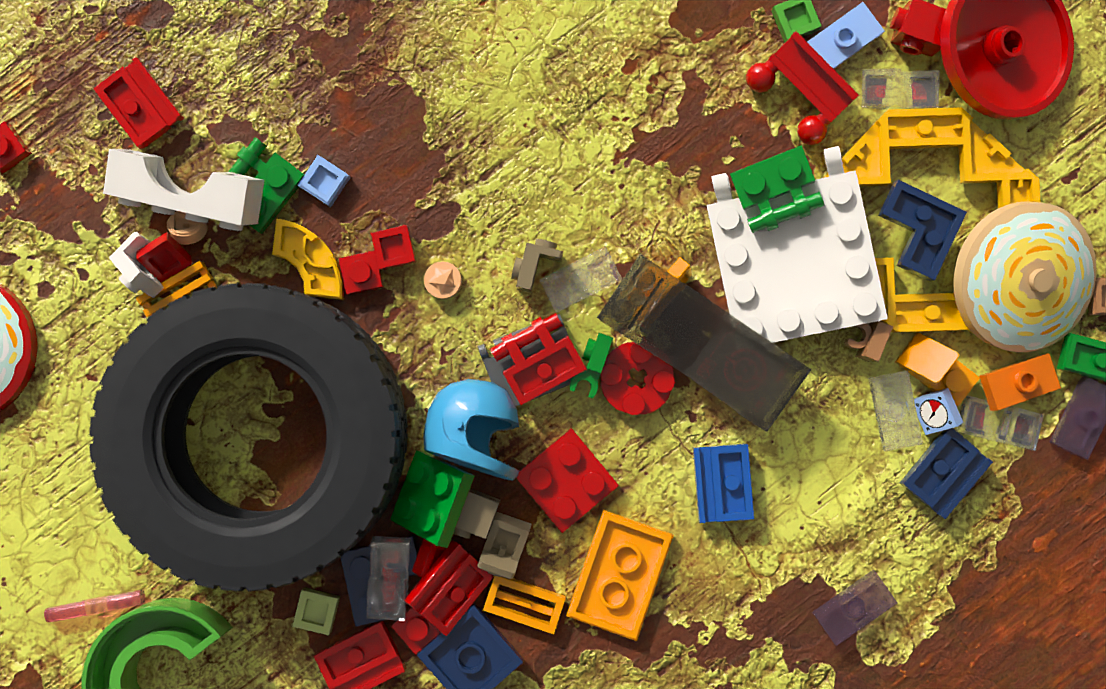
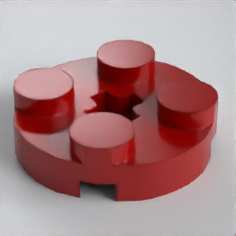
(635, 400)

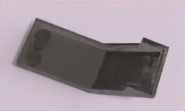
(704, 342)

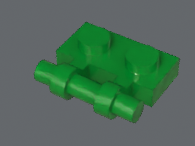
(772, 179)
(279, 183)

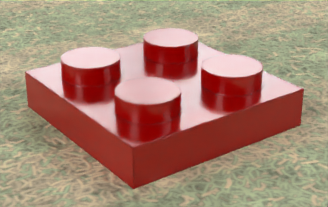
(566, 480)

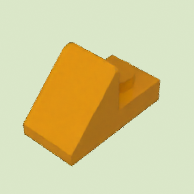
(937, 367)

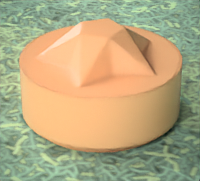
(185, 230)
(443, 280)

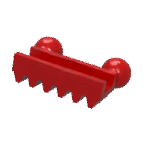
(812, 77)

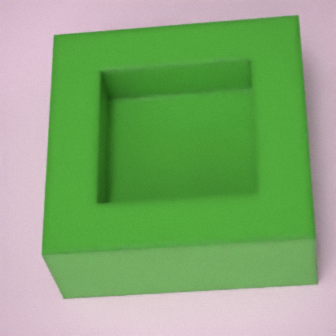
(796, 16)

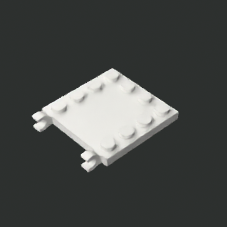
(808, 271)

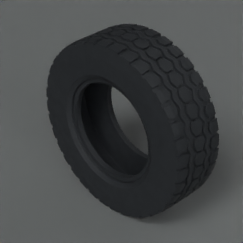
(146, 459)

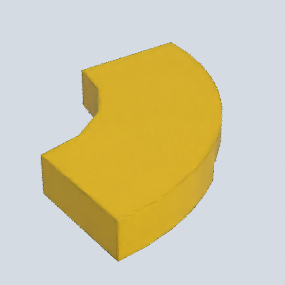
(311, 258)

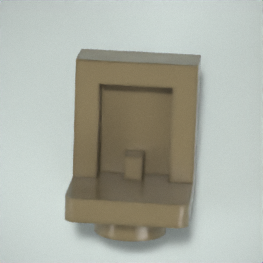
(526, 268)
(504, 545)

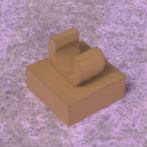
(872, 342)

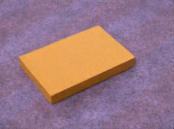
(619, 575)

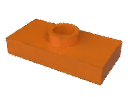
(1020, 382)

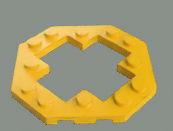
(980, 161)

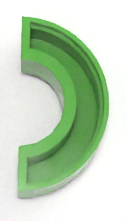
(167, 622)

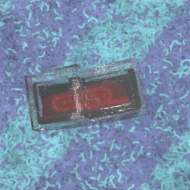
(900, 90)
(1006, 426)
(388, 578)

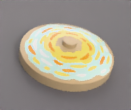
(1025, 276)

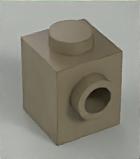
(476, 515)

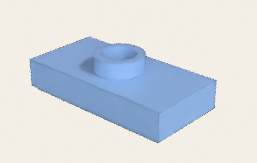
(847, 35)

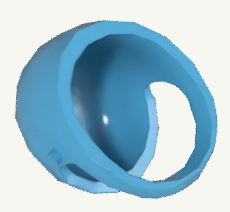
(464, 421)

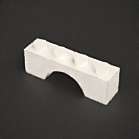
(143, 179)

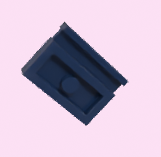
(946, 472)

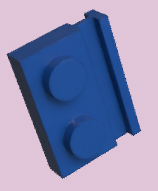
(723, 483)

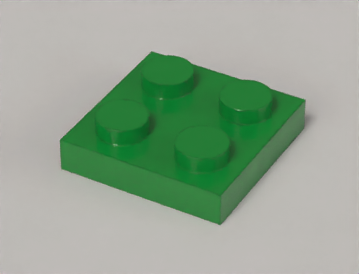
(432, 498)

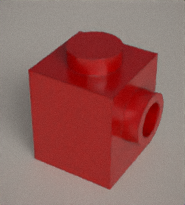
(918, 27)

